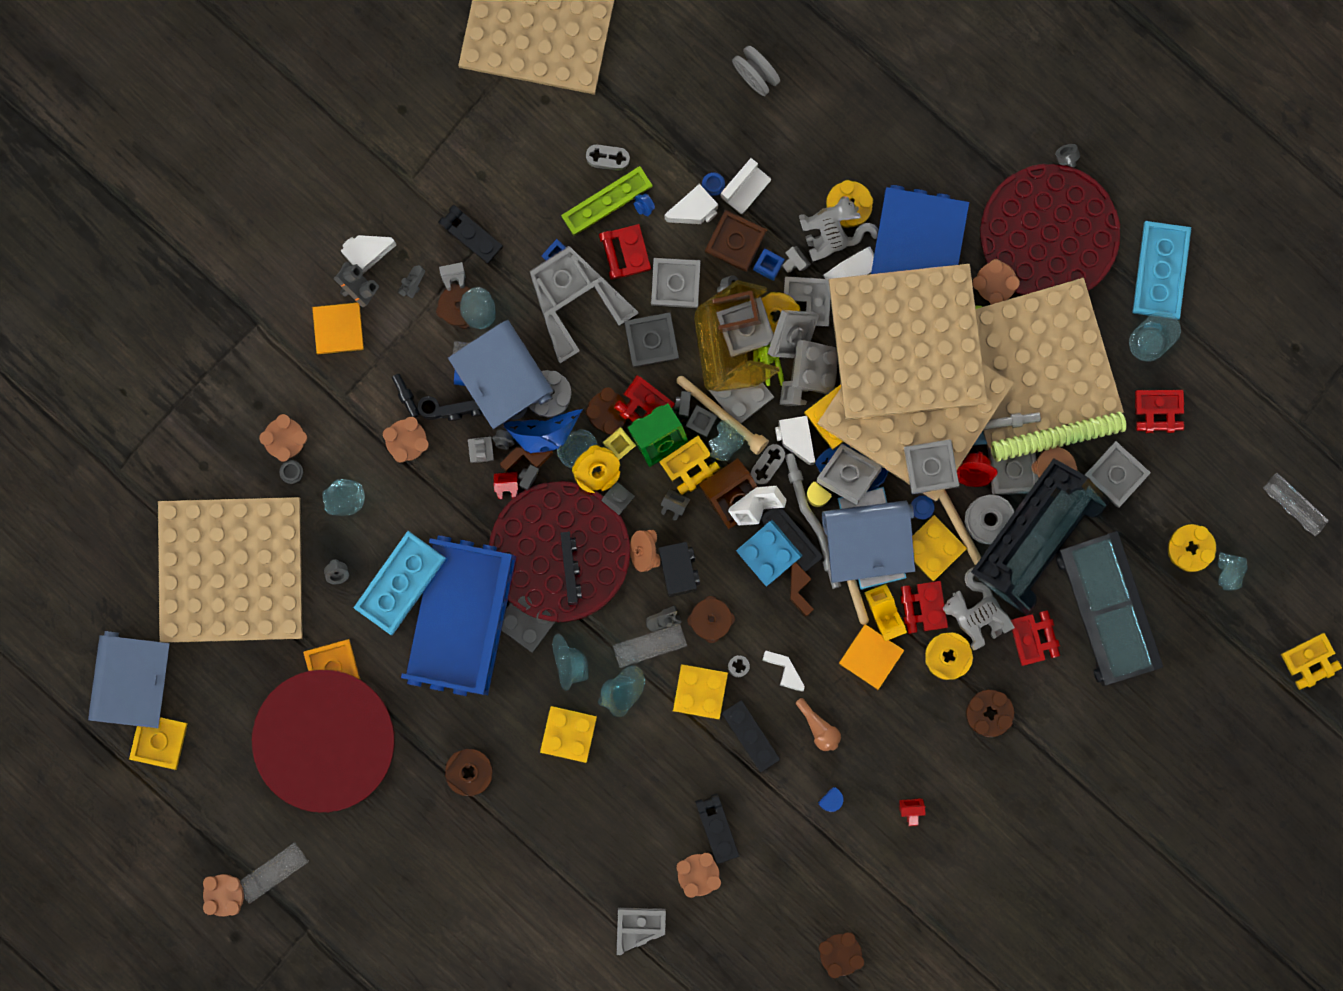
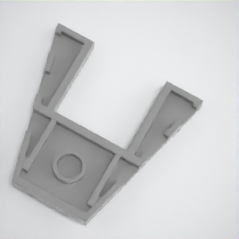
(563, 280)

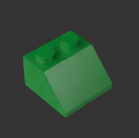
(658, 434)

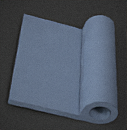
(501, 374)
(869, 540)
(128, 681)

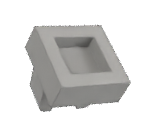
(795, 260)
(451, 273)
(790, 395)
(480, 449)

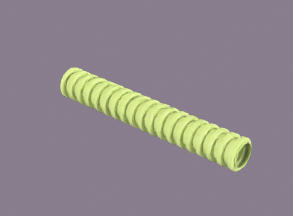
(1058, 436)

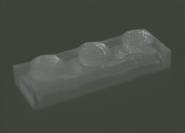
(1295, 504)
(649, 646)
(273, 872)

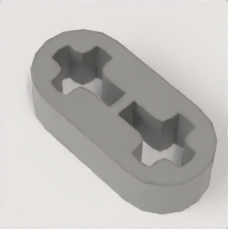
(607, 163)
(762, 461)

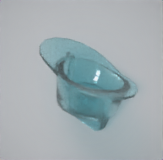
(1154, 336)
(570, 663)
(623, 691)

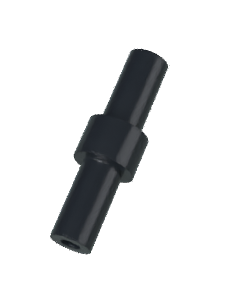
(405, 396)

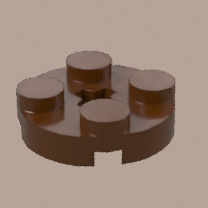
(983, 725)
(482, 771)

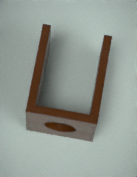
(735, 298)

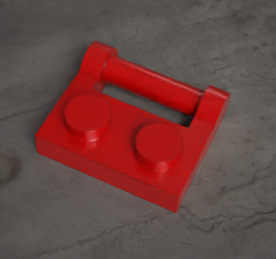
(632, 249)

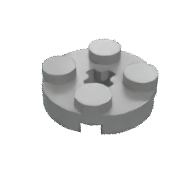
(560, 399)

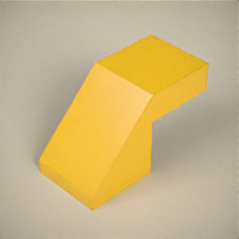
(885, 612)

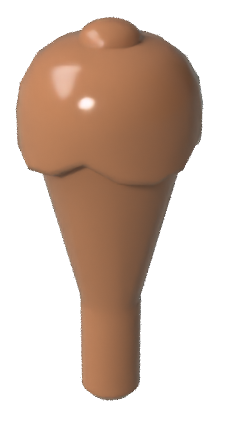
(825, 735)

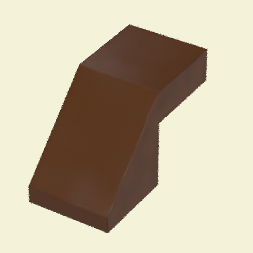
(517, 454)
(798, 581)

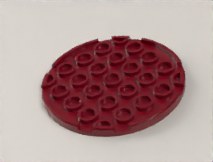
(1051, 227)
(531, 532)
(323, 740)

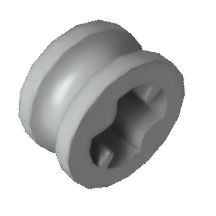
(745, 662)

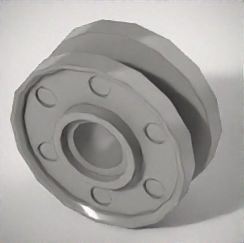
(756, 70)
(975, 516)

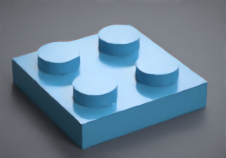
(769, 553)

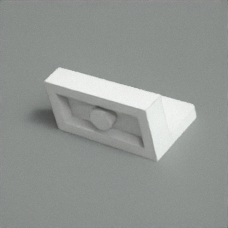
(745, 187)

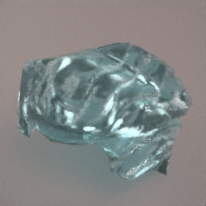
(477, 308)
(726, 442)
(575, 445)
(343, 497)
(1233, 572)

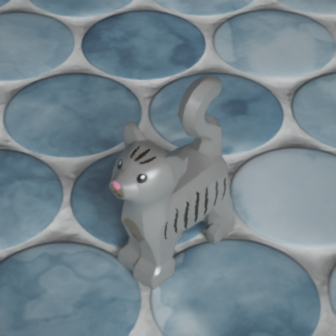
(832, 234)
(983, 613)

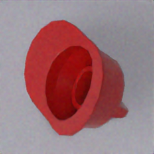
(976, 470)

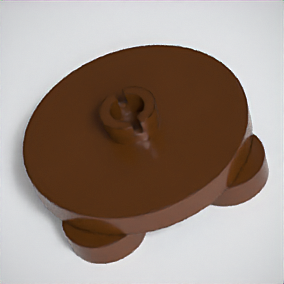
(449, 306)
(602, 411)
(711, 619)
(841, 955)

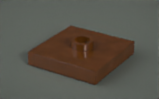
(735, 240)

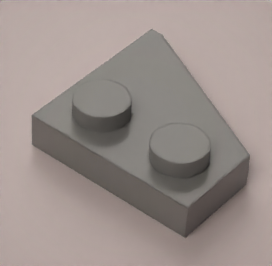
(638, 926)

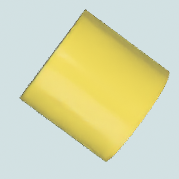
(619, 443)
(817, 495)

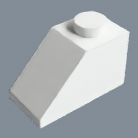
(693, 208)
(366, 250)
(796, 438)

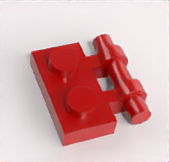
(641, 395)
(1159, 403)
(931, 607)
(1028, 641)

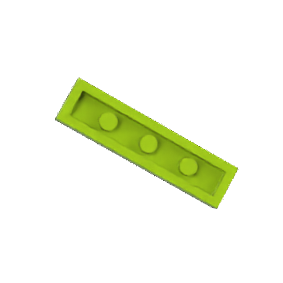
(606, 201)

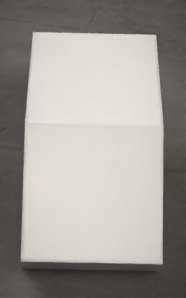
(854, 266)
(750, 507)
(790, 677)

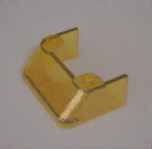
(718, 367)

